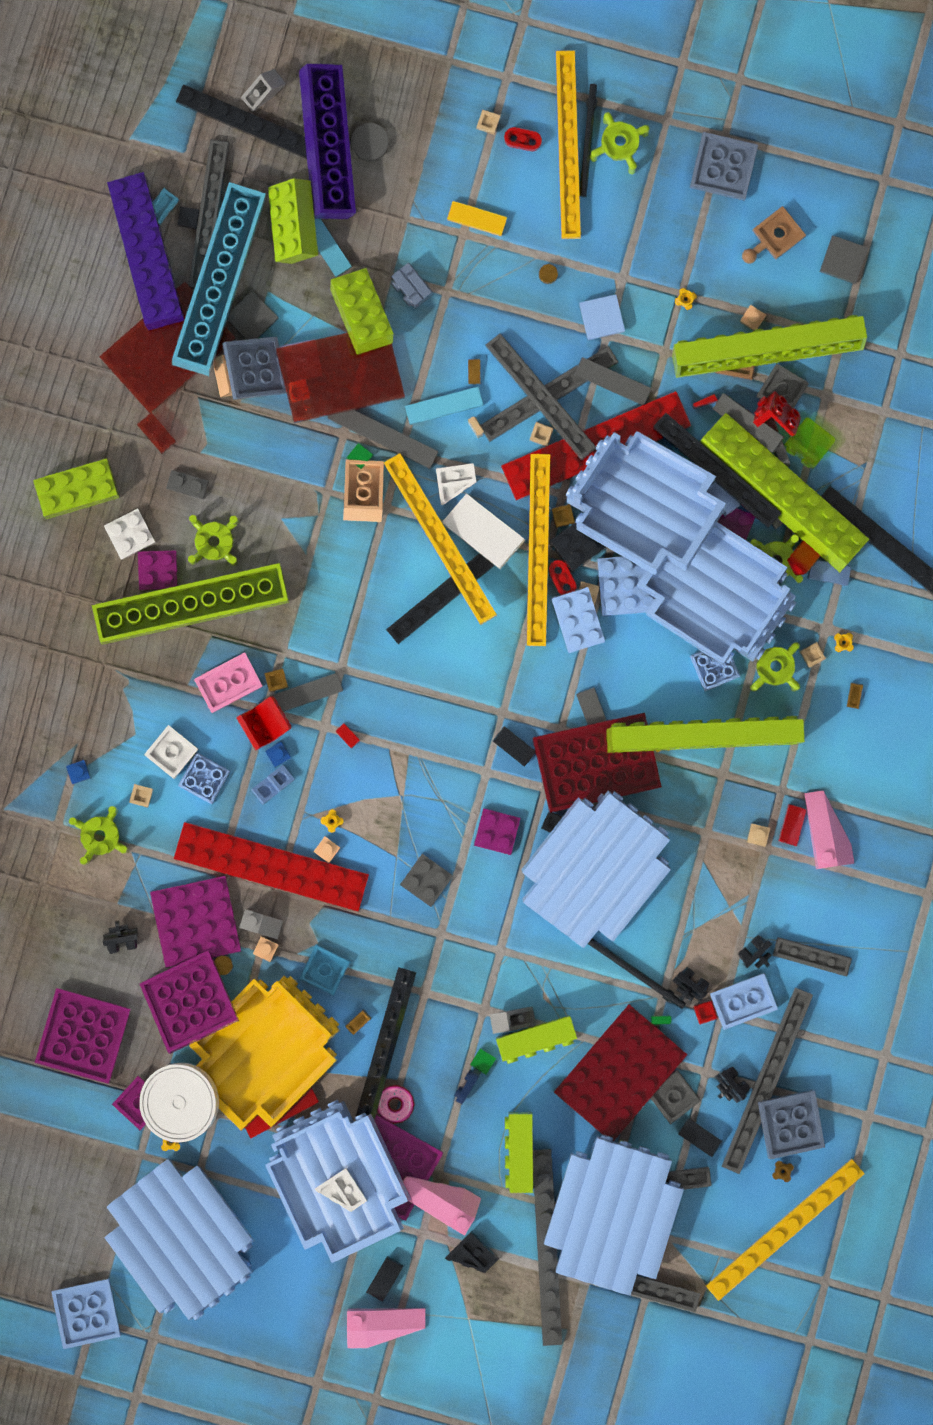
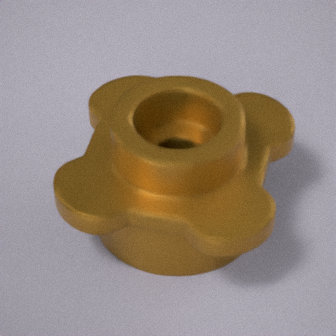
(781, 1166)

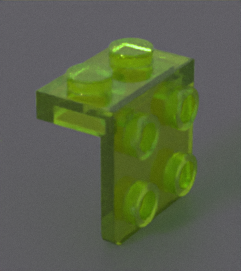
(809, 443)

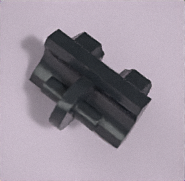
(120, 934)
(749, 958)
(689, 988)
(729, 1087)

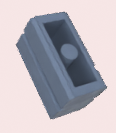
(411, 285)

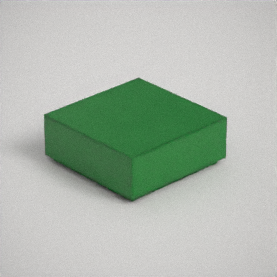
(360, 453)
(660, 1019)
(483, 1061)

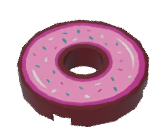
(407, 1104)

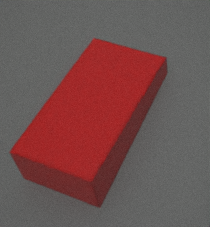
(706, 401)
(347, 735)

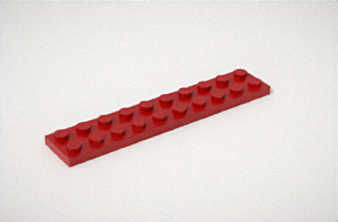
(566, 463)
(271, 866)

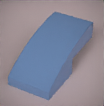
(824, 572)
(272, 784)

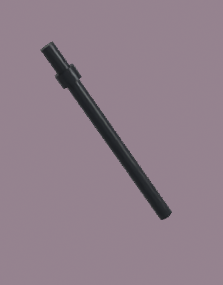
(591, 104)
(667, 994)

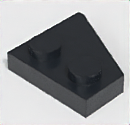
(473, 1253)

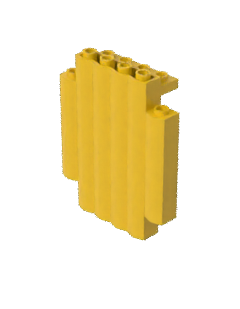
(270, 1053)

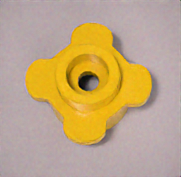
(691, 296)
(845, 637)
(332, 826)
(167, 1146)

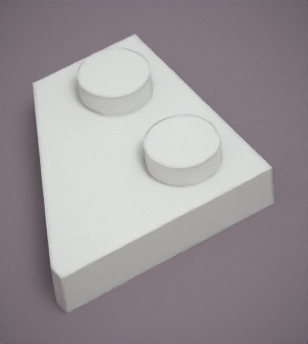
(454, 480)
(343, 1191)

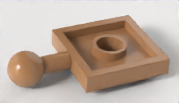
(775, 245)

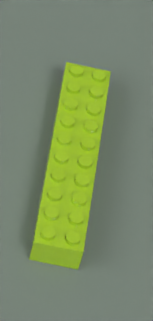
(769, 346)
(799, 504)
(190, 604)
(705, 735)

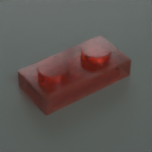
(156, 433)

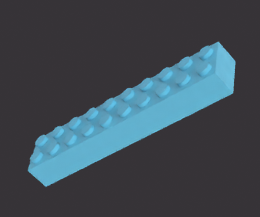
(218, 279)

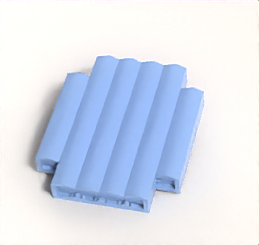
(645, 502)
(723, 598)
(596, 868)
(321, 1149)
(613, 1215)
(180, 1240)

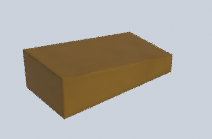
(473, 371)
(854, 695)
(358, 1022)

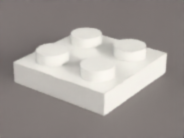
(129, 534)
(171, 752)

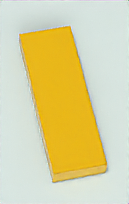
(477, 218)

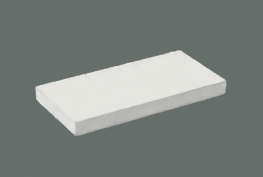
(483, 531)

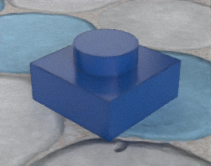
(278, 754)
(78, 772)

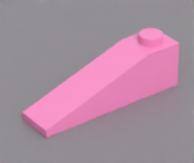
(828, 837)
(447, 1203)
(378, 1325)

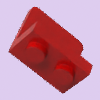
(780, 410)
(264, 723)

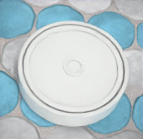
(179, 1102)

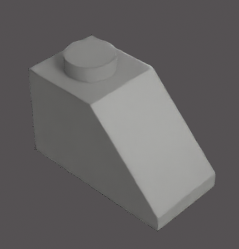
(263, 89)
(261, 924)
(512, 1020)

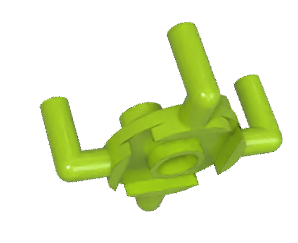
(617, 152)
(209, 530)
(782, 549)
(787, 662)
(88, 835)

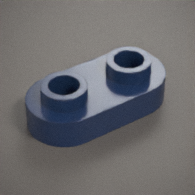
(471, 1078)

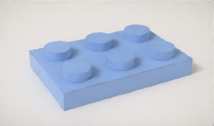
(578, 619)
(743, 1001)

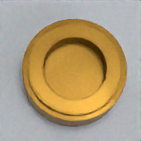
(548, 274)
(224, 964)

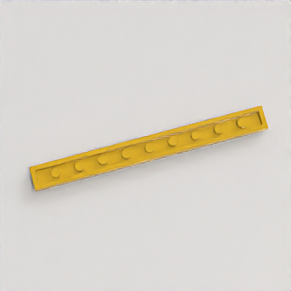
(568, 145)
(440, 539)
(538, 549)
(784, 1229)

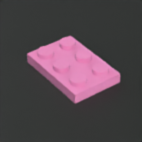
(228, 682)

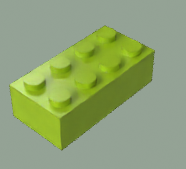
(293, 221)
(361, 311)
(76, 488)
(536, 1038)
(520, 1152)

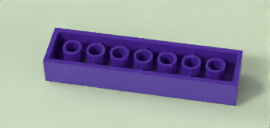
(327, 141)
(145, 251)

